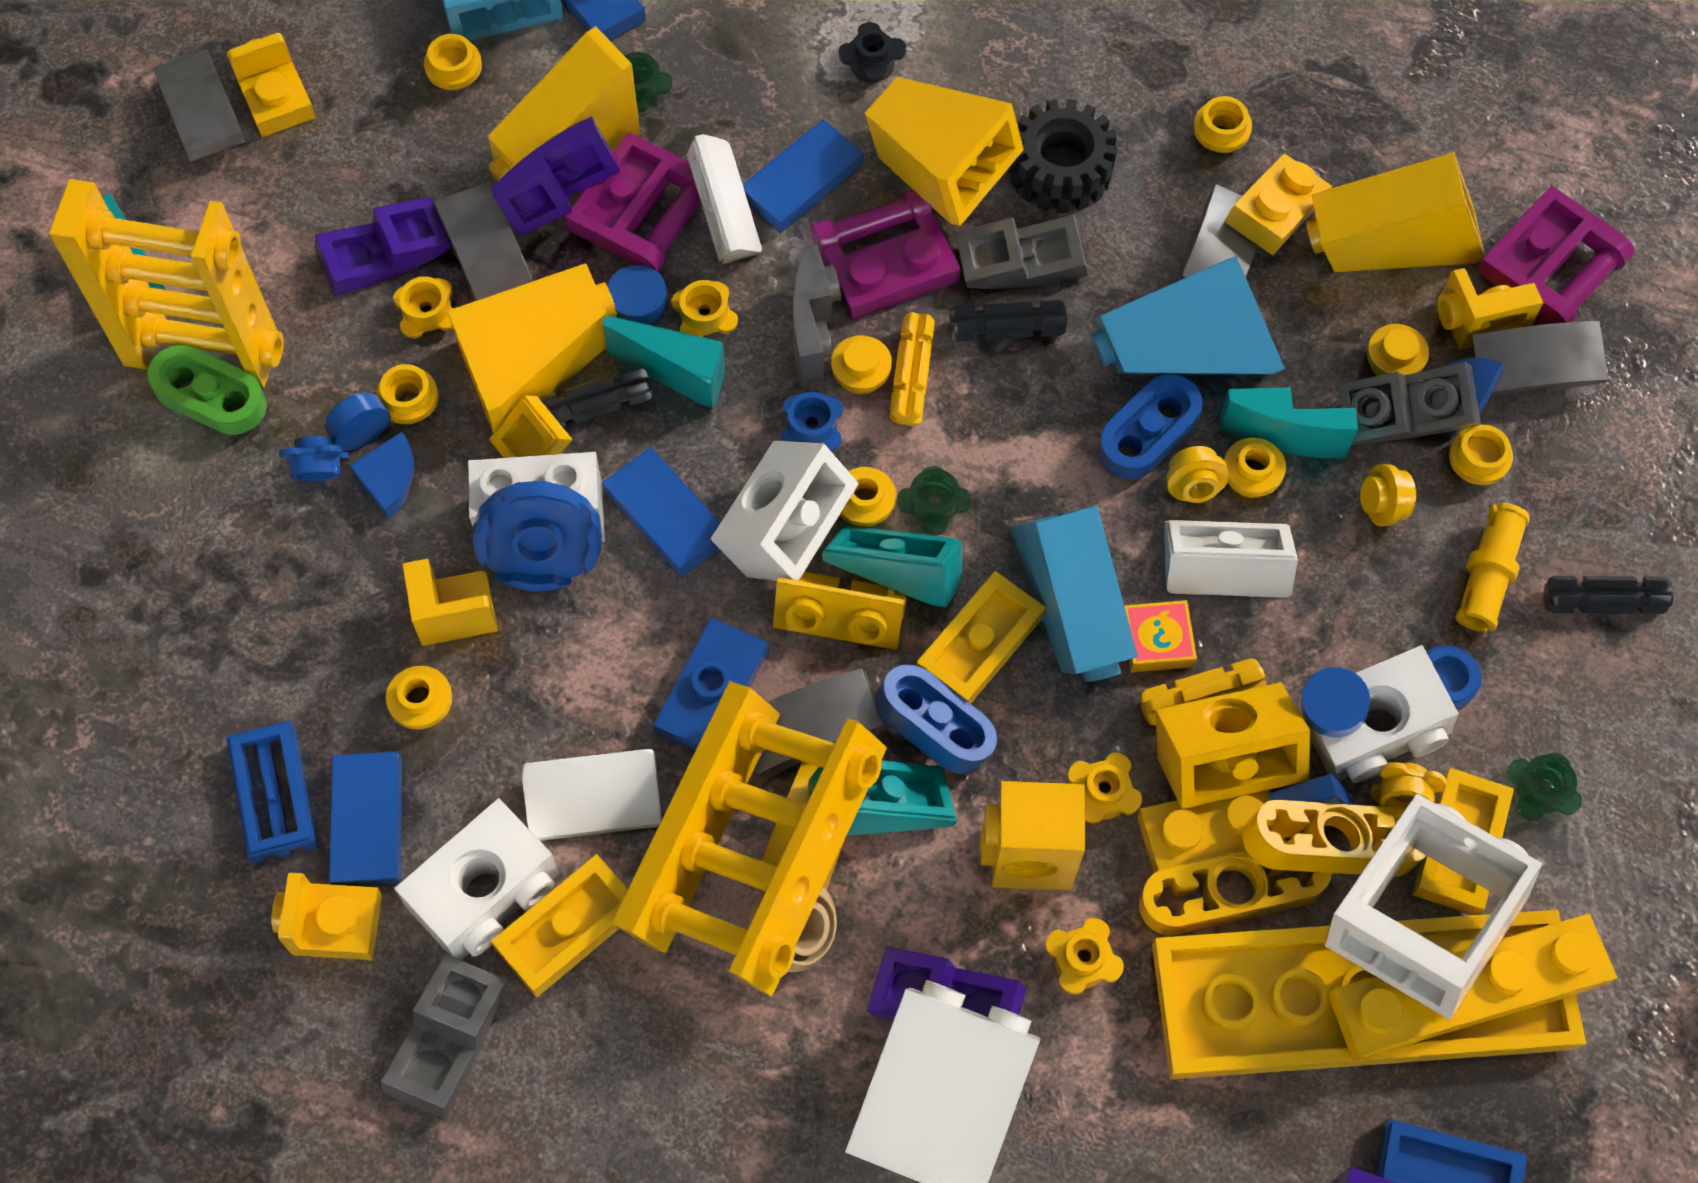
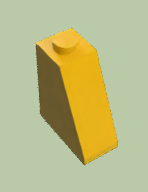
(584, 83)
(944, 143)
(1398, 220)
(531, 337)

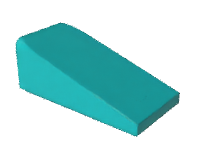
(676, 359)
(905, 562)
(902, 800)

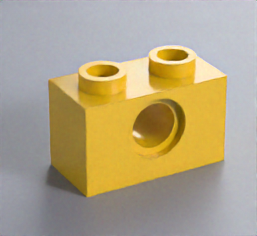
(1232, 745)
(1034, 835)

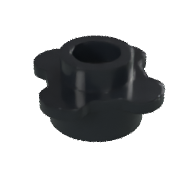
(872, 65)

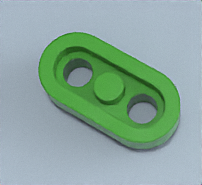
(212, 391)

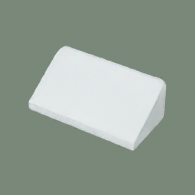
(723, 199)
(1229, 558)
(592, 794)

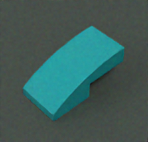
(1300, 432)

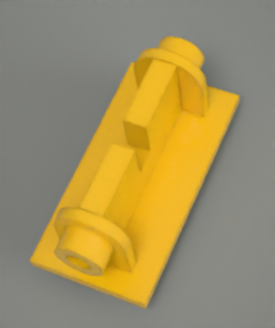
(860, 615)

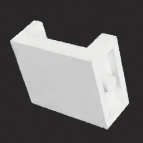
(944, 1089)

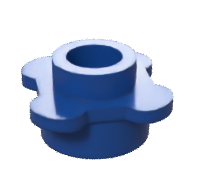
(812, 407)
(314, 459)

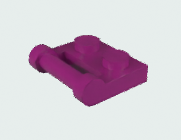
(616, 206)
(1544, 242)
(890, 269)

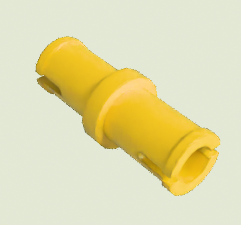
(1492, 567)

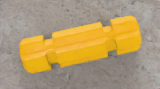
(912, 369)
(1208, 684)

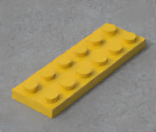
(1265, 1006)

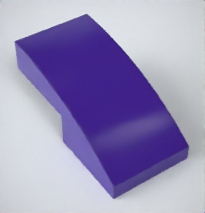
(542, 181)
(393, 244)
(908, 969)

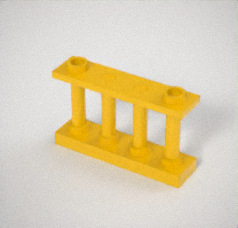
(134, 313)
(700, 813)

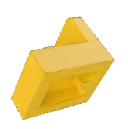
(270, 84)
(1491, 311)
(326, 919)

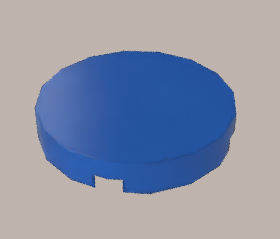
(537, 535)

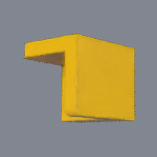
(448, 606)

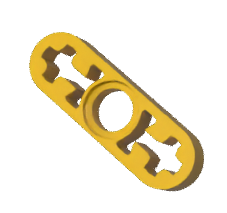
(1311, 849)
(1183, 882)

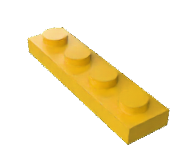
(1518, 976)

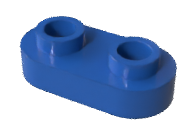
(1146, 429)
(936, 719)

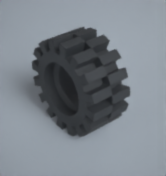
(1070, 129)

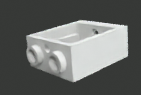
(1404, 956)

